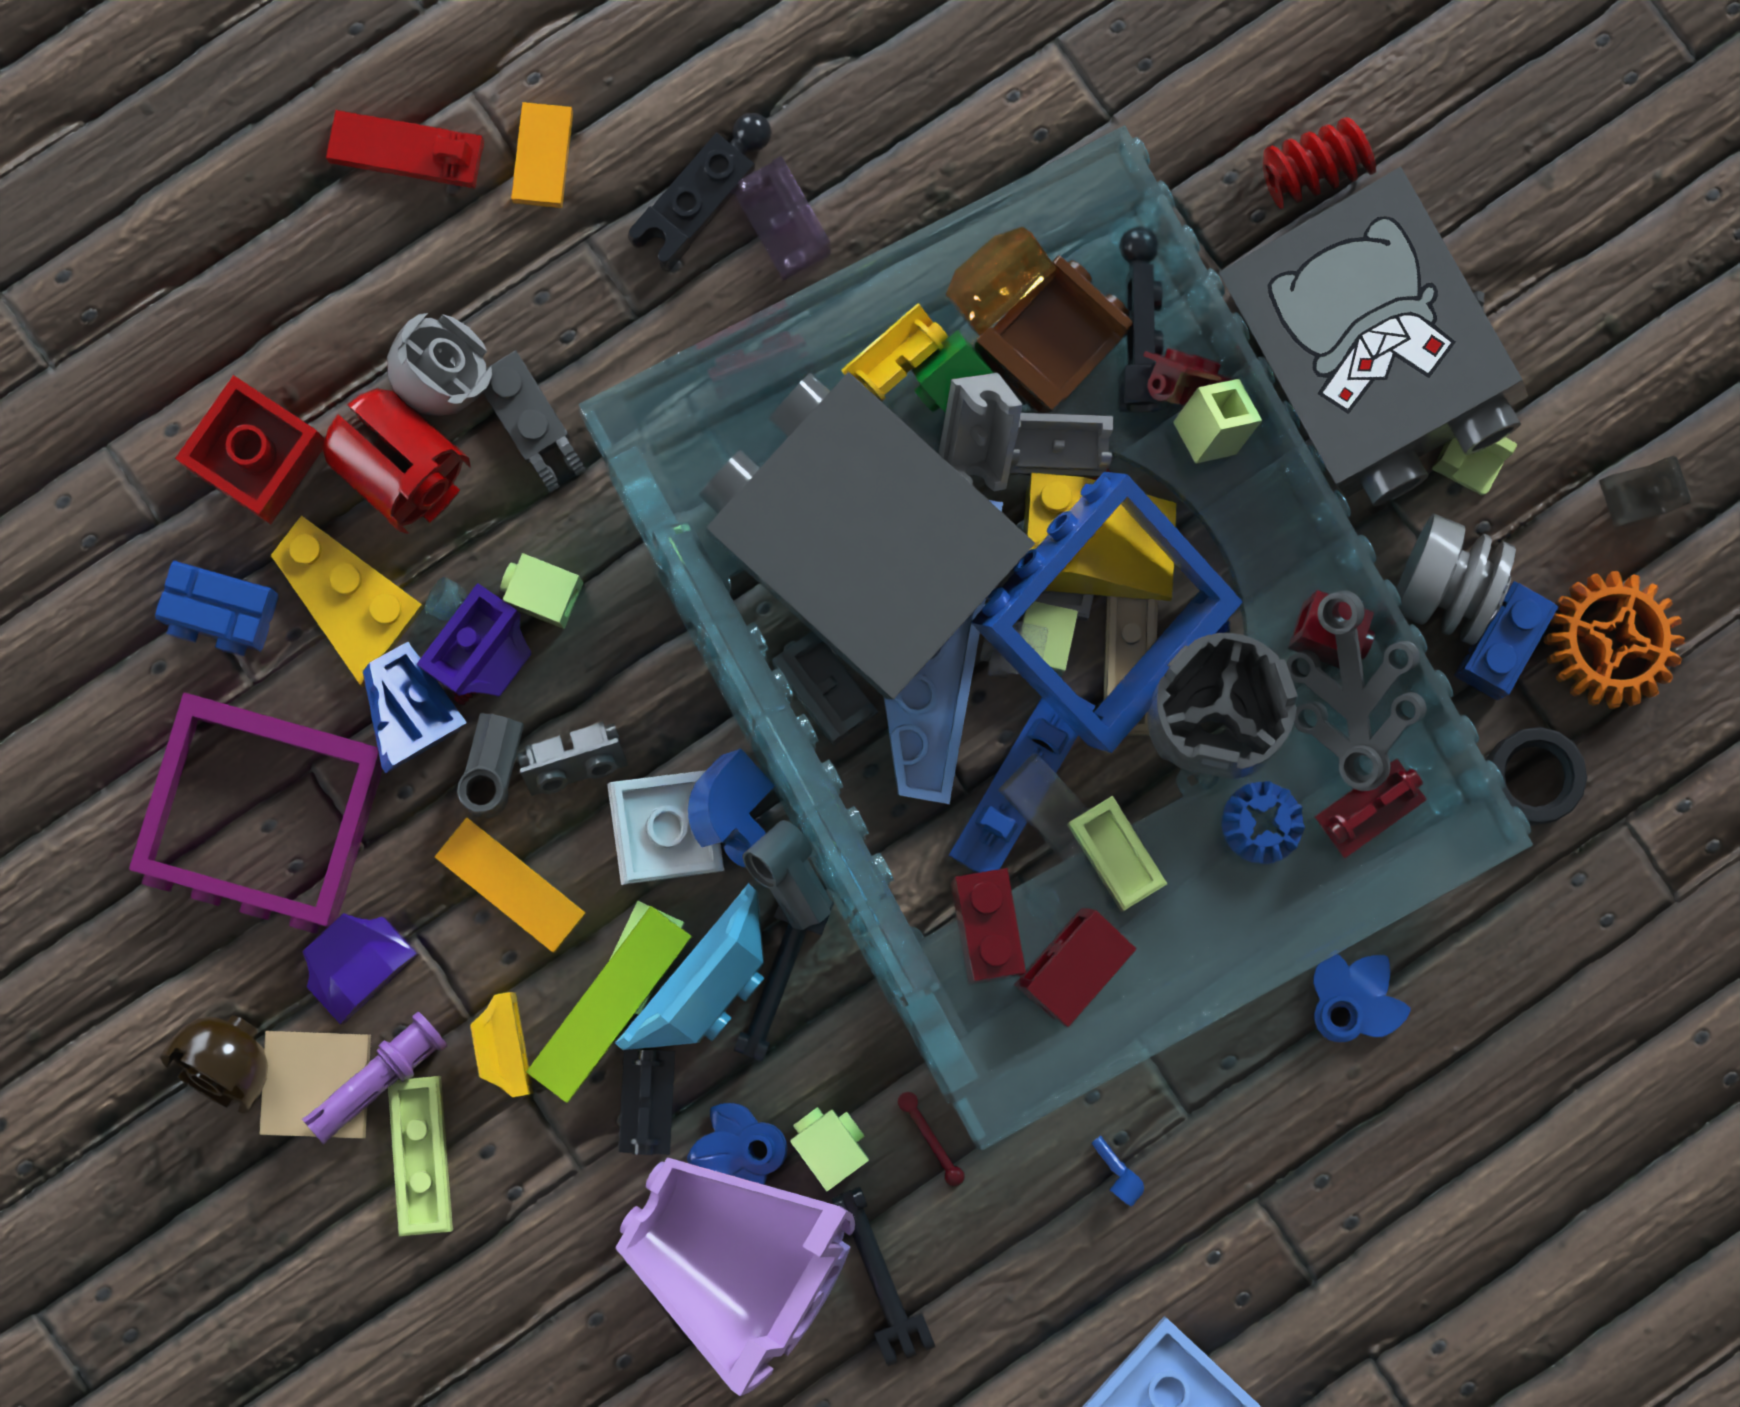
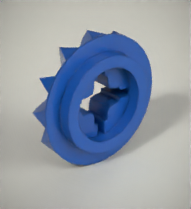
(1239, 824)

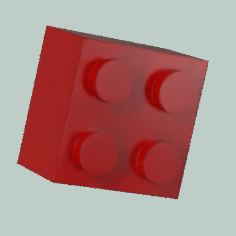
(251, 449)

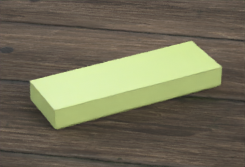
(420, 1156)

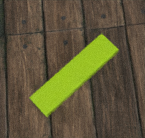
(609, 1004)

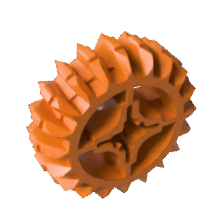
(1629, 602)

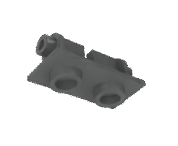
(550, 768)

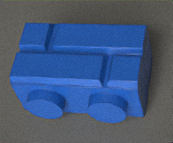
(216, 607)
(1507, 642)

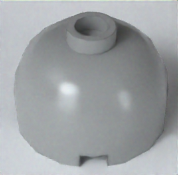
(437, 365)

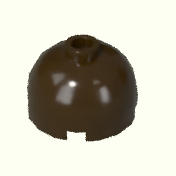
(220, 1060)

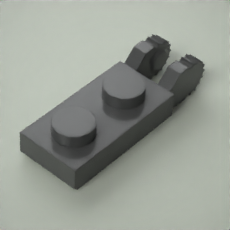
(529, 417)

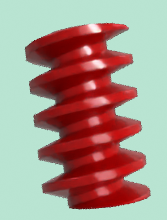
(1317, 159)

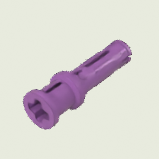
(393, 1062)

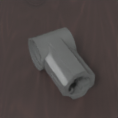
(491, 760)
(783, 866)

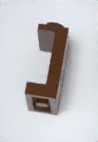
(1055, 337)

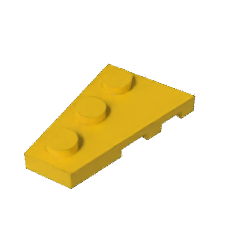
(346, 596)

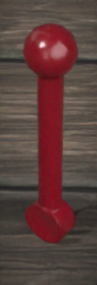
(953, 1175)

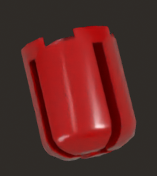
(432, 459)

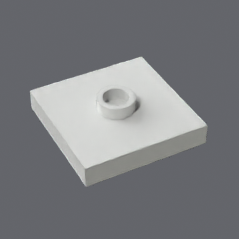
(655, 830)

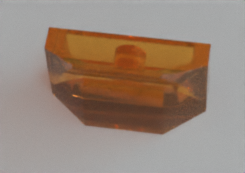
(998, 277)

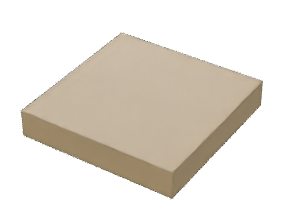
(303, 1075)

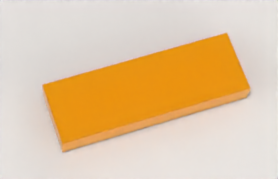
(510, 885)

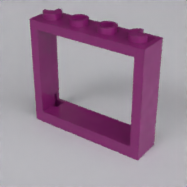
(254, 901)

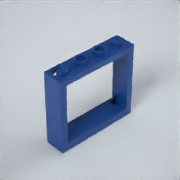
(1040, 566)

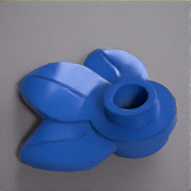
(1359, 991)
(731, 1145)

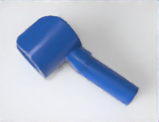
(1128, 1185)

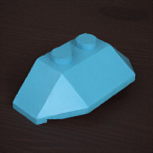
(706, 982)

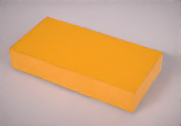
(542, 155)

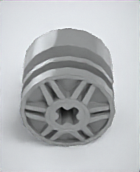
(1454, 579)

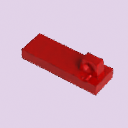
(405, 149)

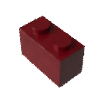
(988, 926)

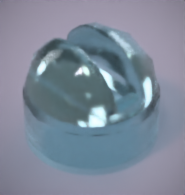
(444, 599)

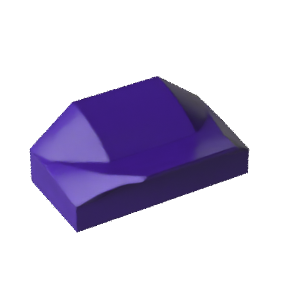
(478, 646)
(354, 963)

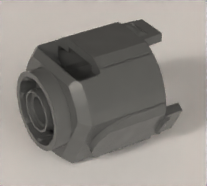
(1227, 682)

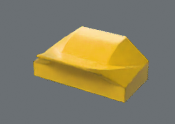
(501, 1046)

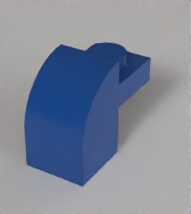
(723, 801)

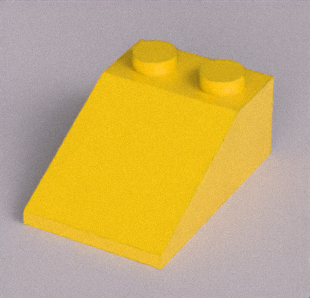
(1119, 555)

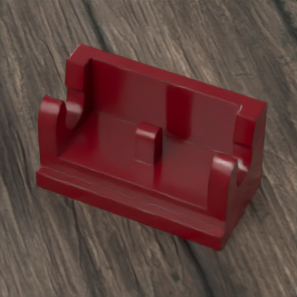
(1075, 966)

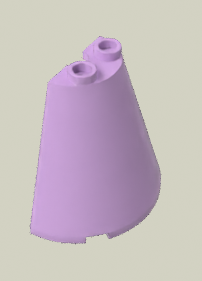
(735, 1263)

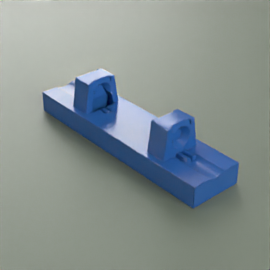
(995, 821)

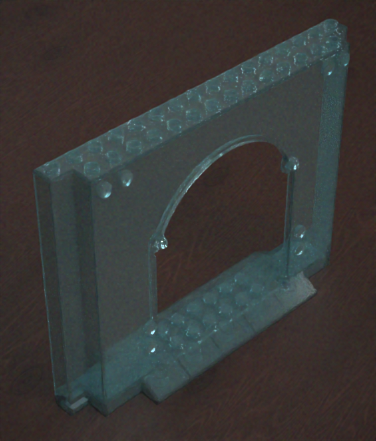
(1221, 922)

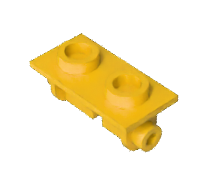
(897, 352)

